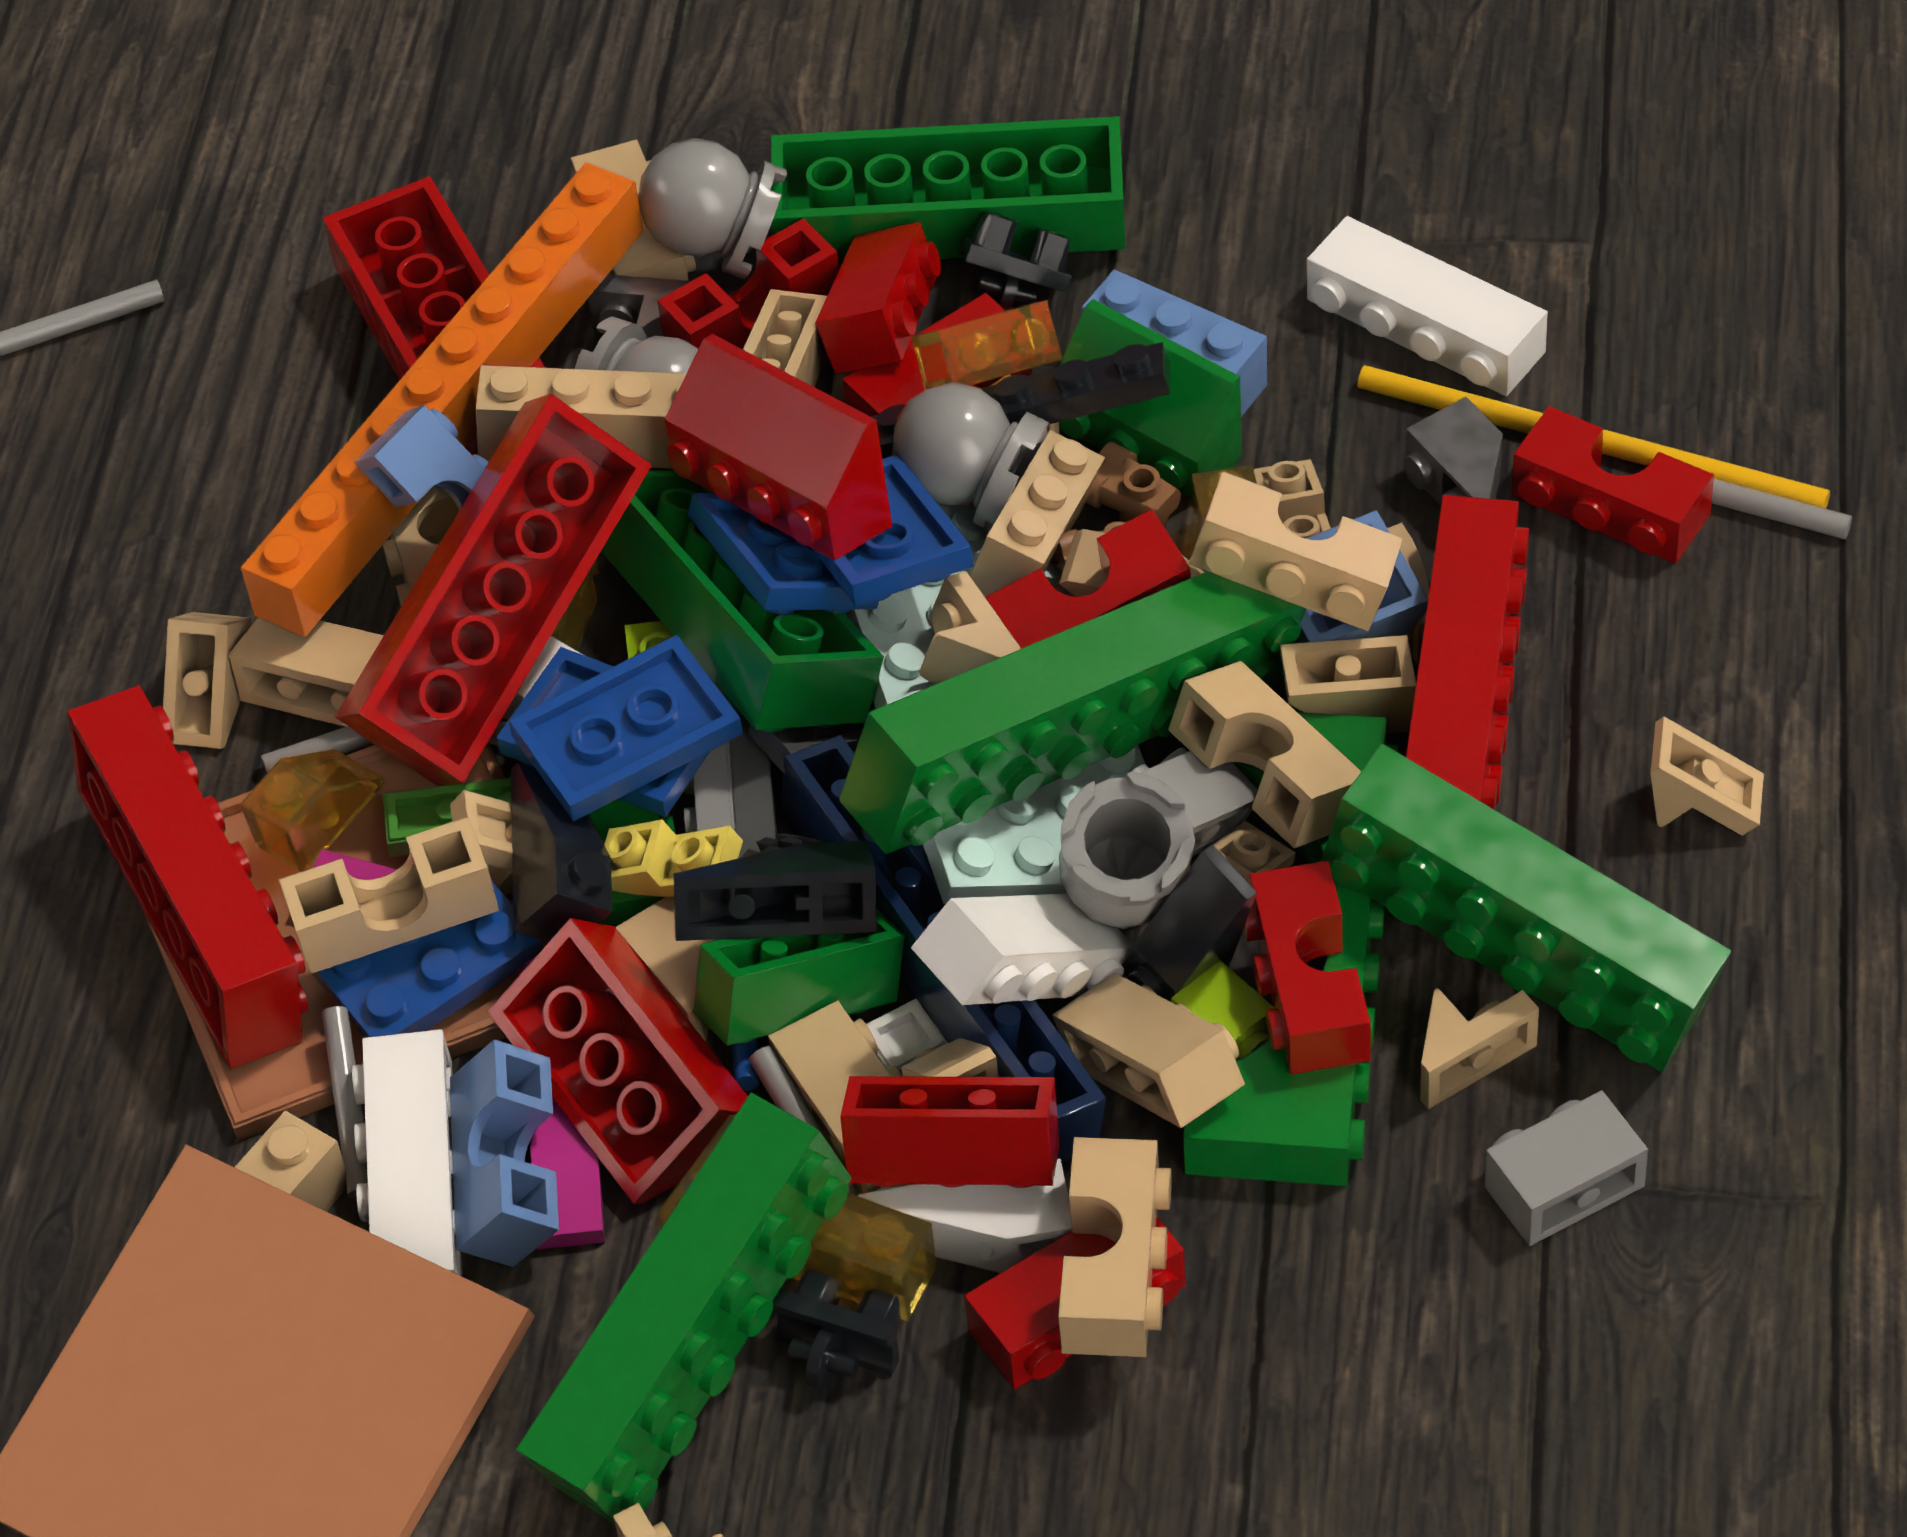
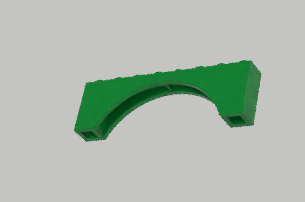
(1301, 1122)

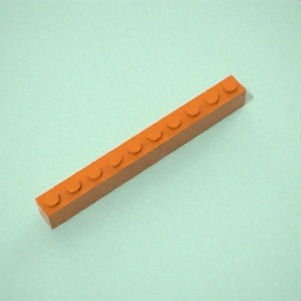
(504, 323)

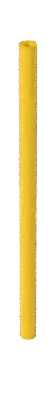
(1613, 445)

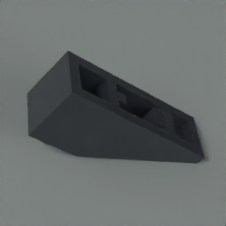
(556, 862)
(779, 894)
(1193, 927)

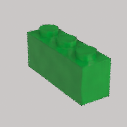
(770, 982)

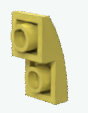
(650, 853)

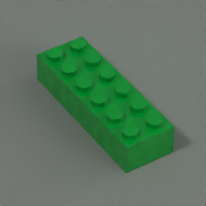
(946, 177)
(768, 664)
(1522, 908)
(687, 1311)

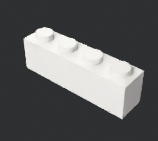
(1426, 306)
(1019, 948)
(407, 1144)

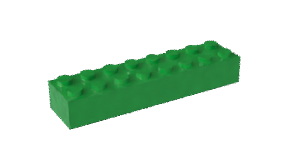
(1054, 707)

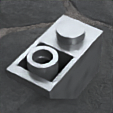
(1455, 453)

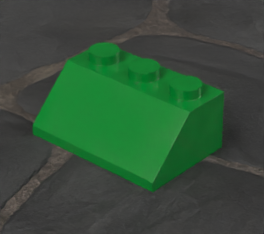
(1174, 433)

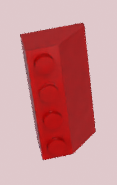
(779, 449)
(619, 1057)

